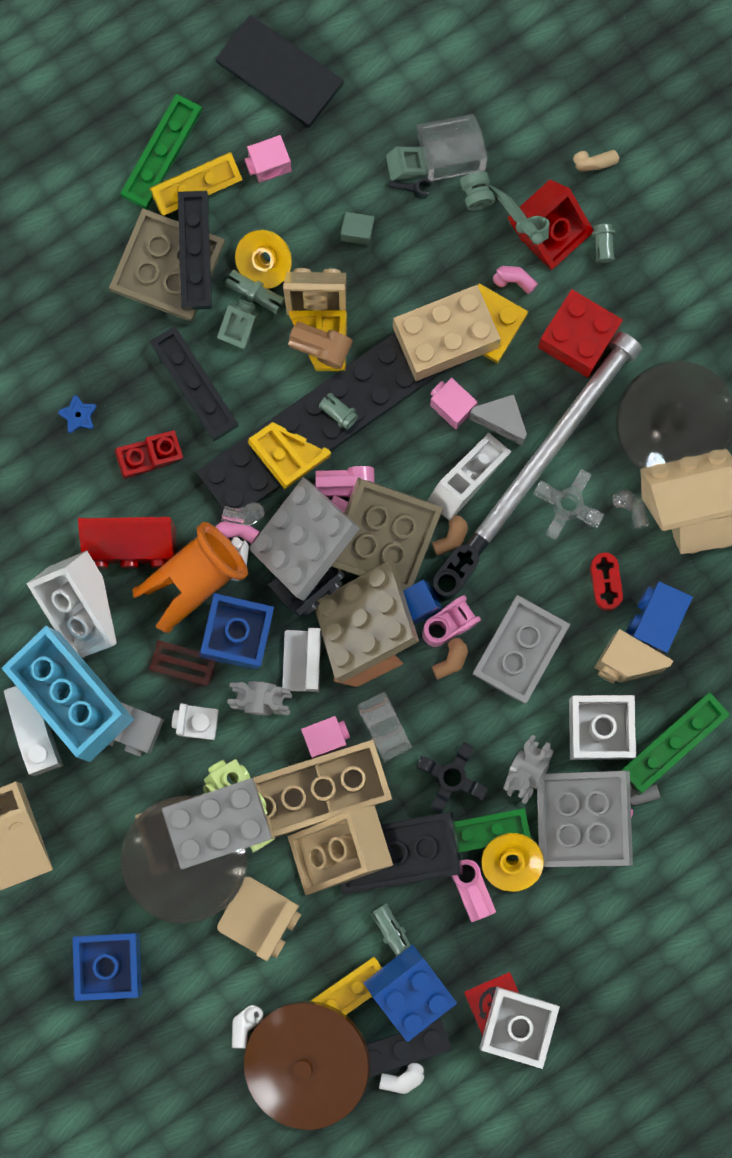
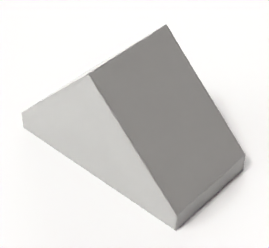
(502, 418)

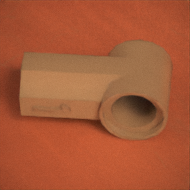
(328, 346)

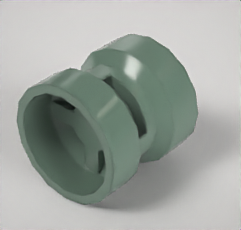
(477, 190)

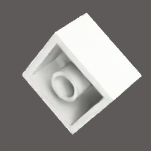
(602, 727)
(519, 1027)

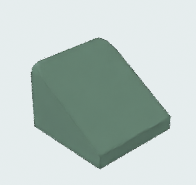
(405, 163)
(357, 228)

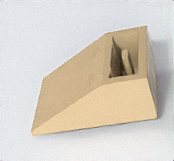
(21, 843)

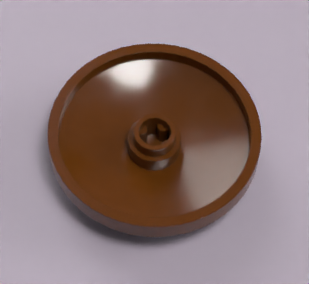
(306, 1065)

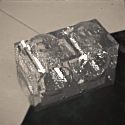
(384, 727)

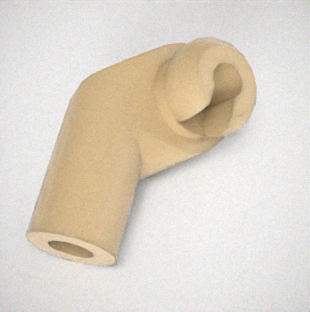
(597, 162)

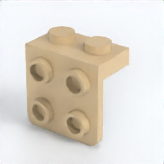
(259, 919)

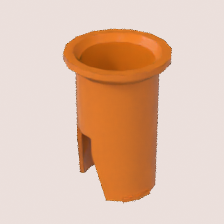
(197, 572)

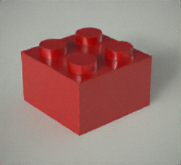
(579, 333)

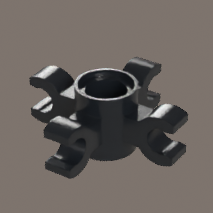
(466, 785)

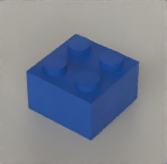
(660, 616)
(236, 632)
(107, 966)
(410, 993)

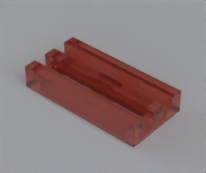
(185, 651)

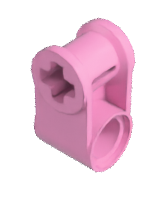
(454, 619)

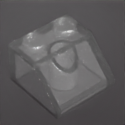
(452, 147)

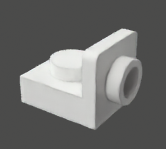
(195, 722)

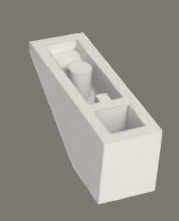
(469, 476)
(32, 734)

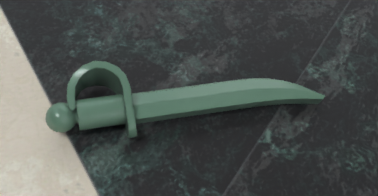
(535, 227)

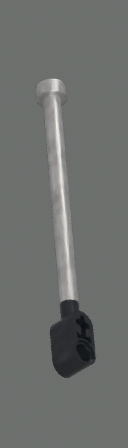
(623, 349)

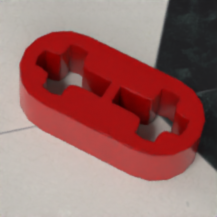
(613, 580)

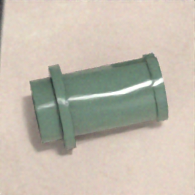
(604, 243)
(339, 411)

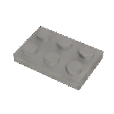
(521, 649)
(217, 823)

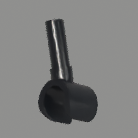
(413, 187)

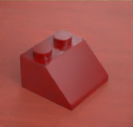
(567, 222)

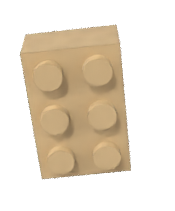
(446, 333)

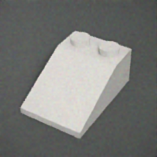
(76, 603)

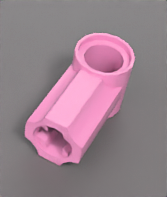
(342, 481)
(475, 894)

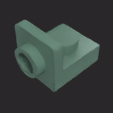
(238, 323)

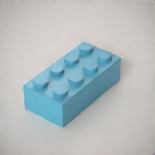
(67, 694)

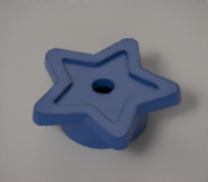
(84, 420)

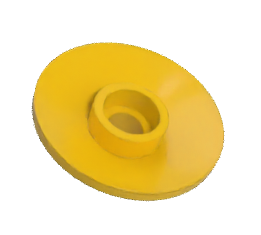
(251, 261)
(512, 874)

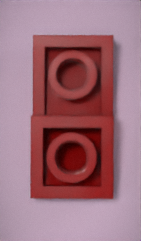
(148, 455)

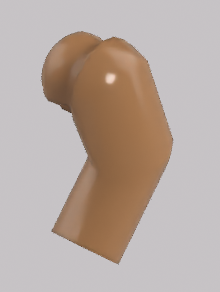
(455, 536)
(455, 659)

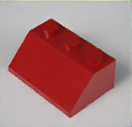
(128, 540)

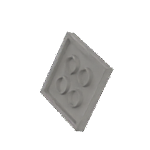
(303, 538)
(585, 819)

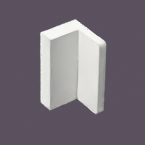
(302, 660)

